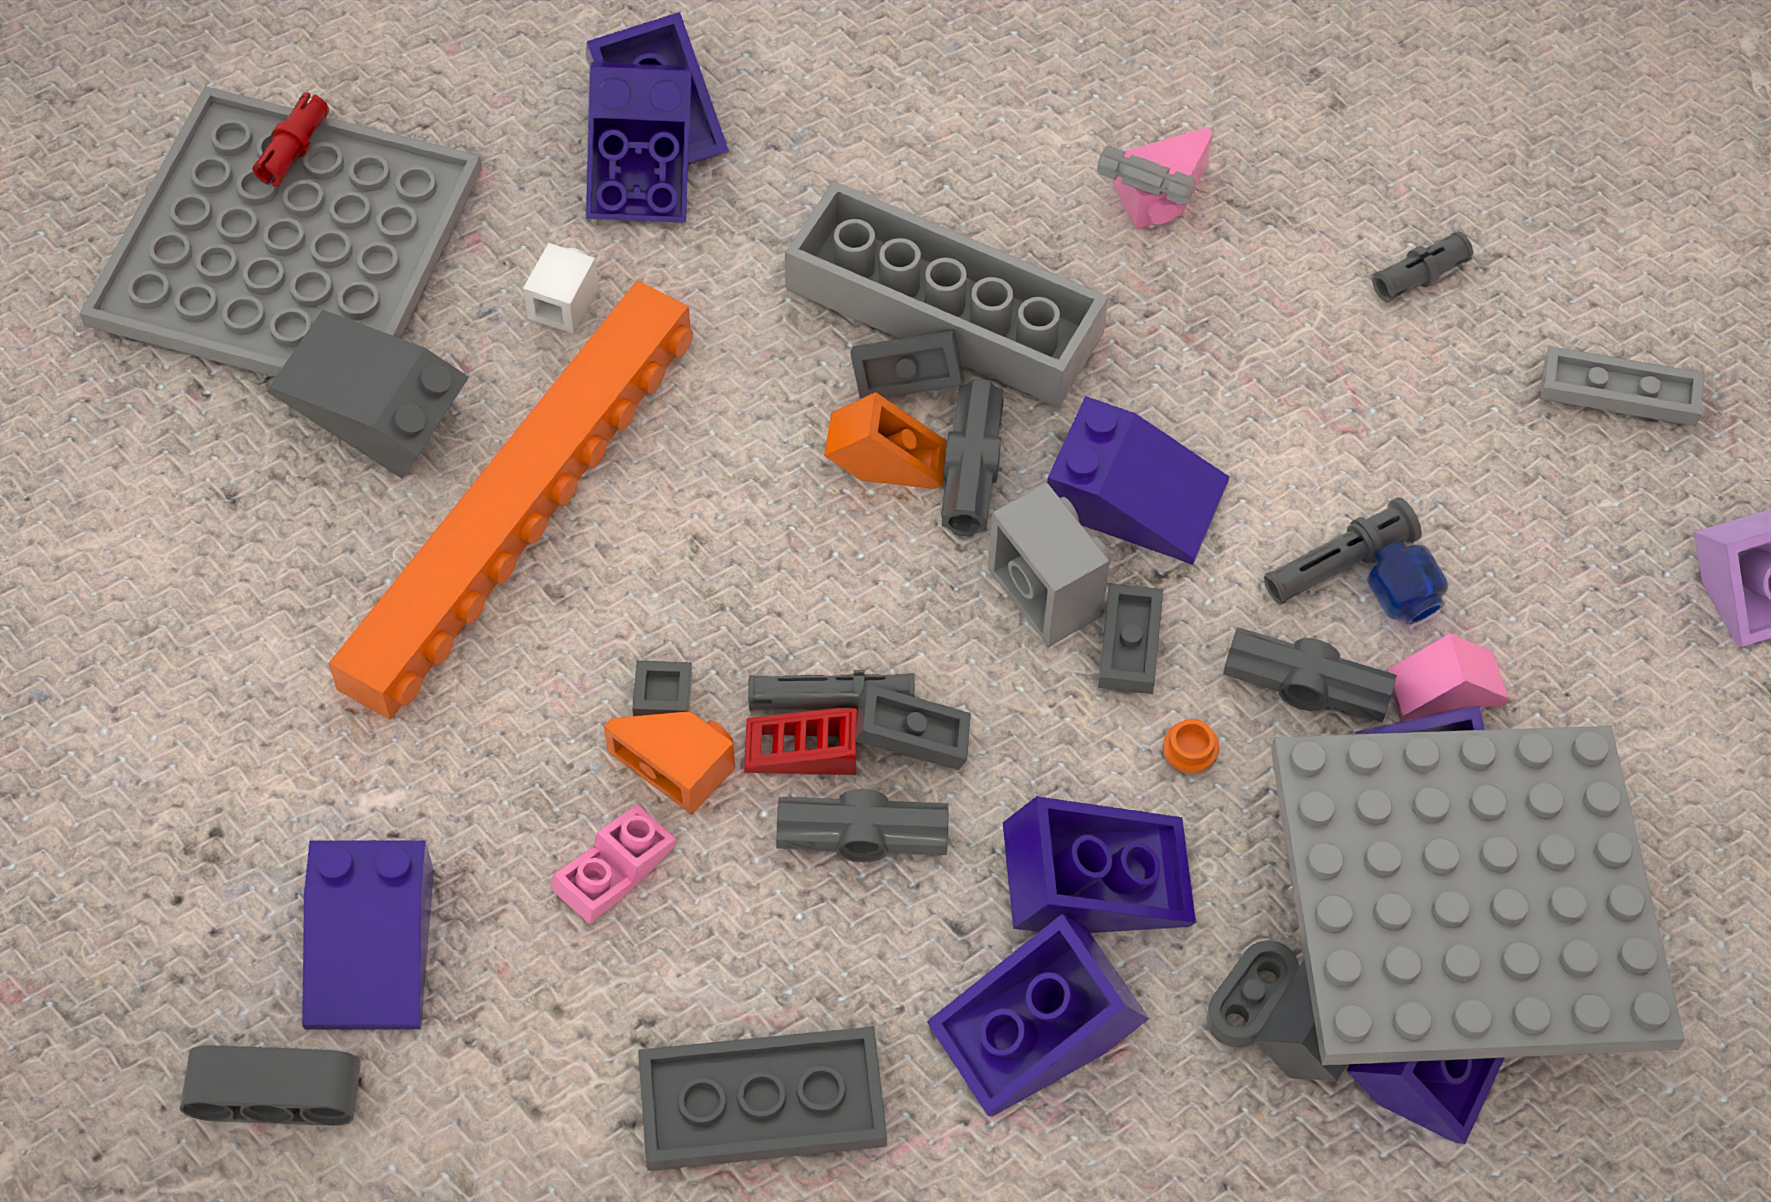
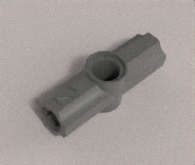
(972, 458)
(1309, 674)
(862, 825)

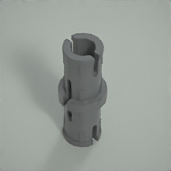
(1422, 266)

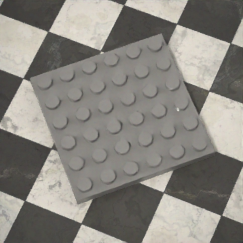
(248, 266)
(1472, 896)

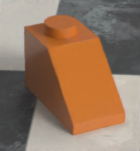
(885, 444)
(674, 754)

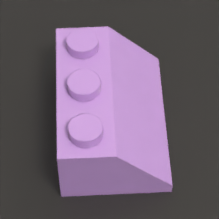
(1738, 574)

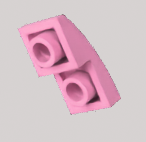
(615, 864)

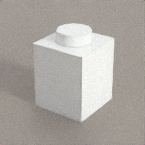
(561, 288)

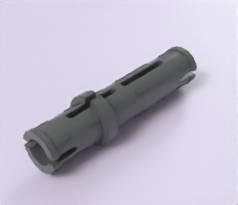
(820, 690)

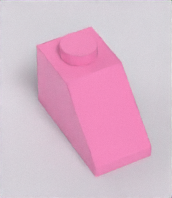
(1181, 153)

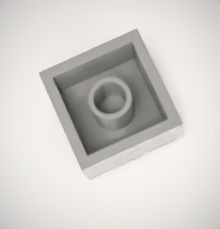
(1048, 563)

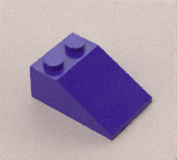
(667, 43)
(1136, 481)
(1097, 867)
(366, 934)
(1037, 1016)

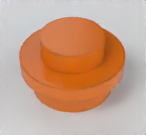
(1191, 746)

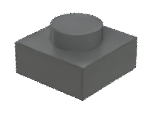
(662, 687)

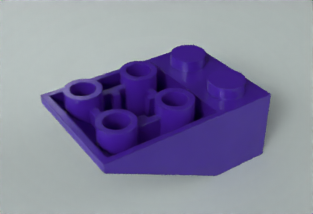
(638, 142)

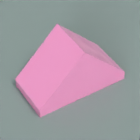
(1447, 677)

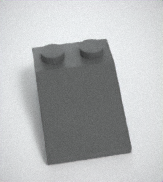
(368, 389)

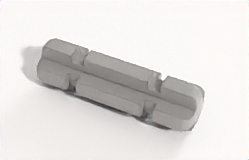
(1146, 175)

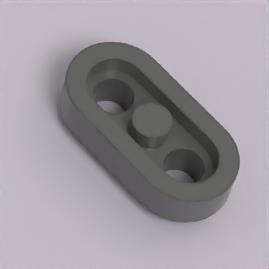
(1248, 995)

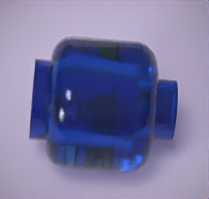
(1407, 582)

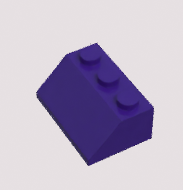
(1433, 1094)

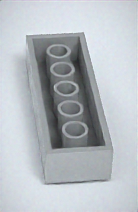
(927, 279)

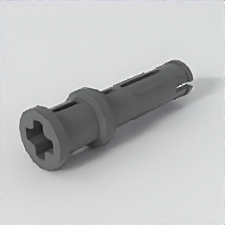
(1360, 543)

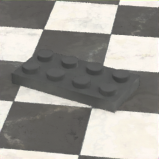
(761, 1098)

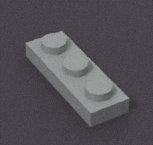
(1622, 386)

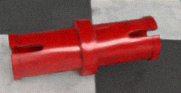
(290, 139)

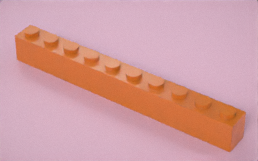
(511, 502)

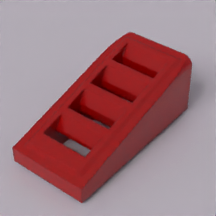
(819, 723)

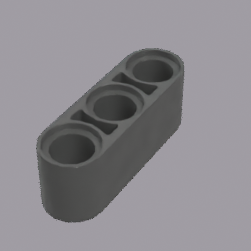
(270, 1085)

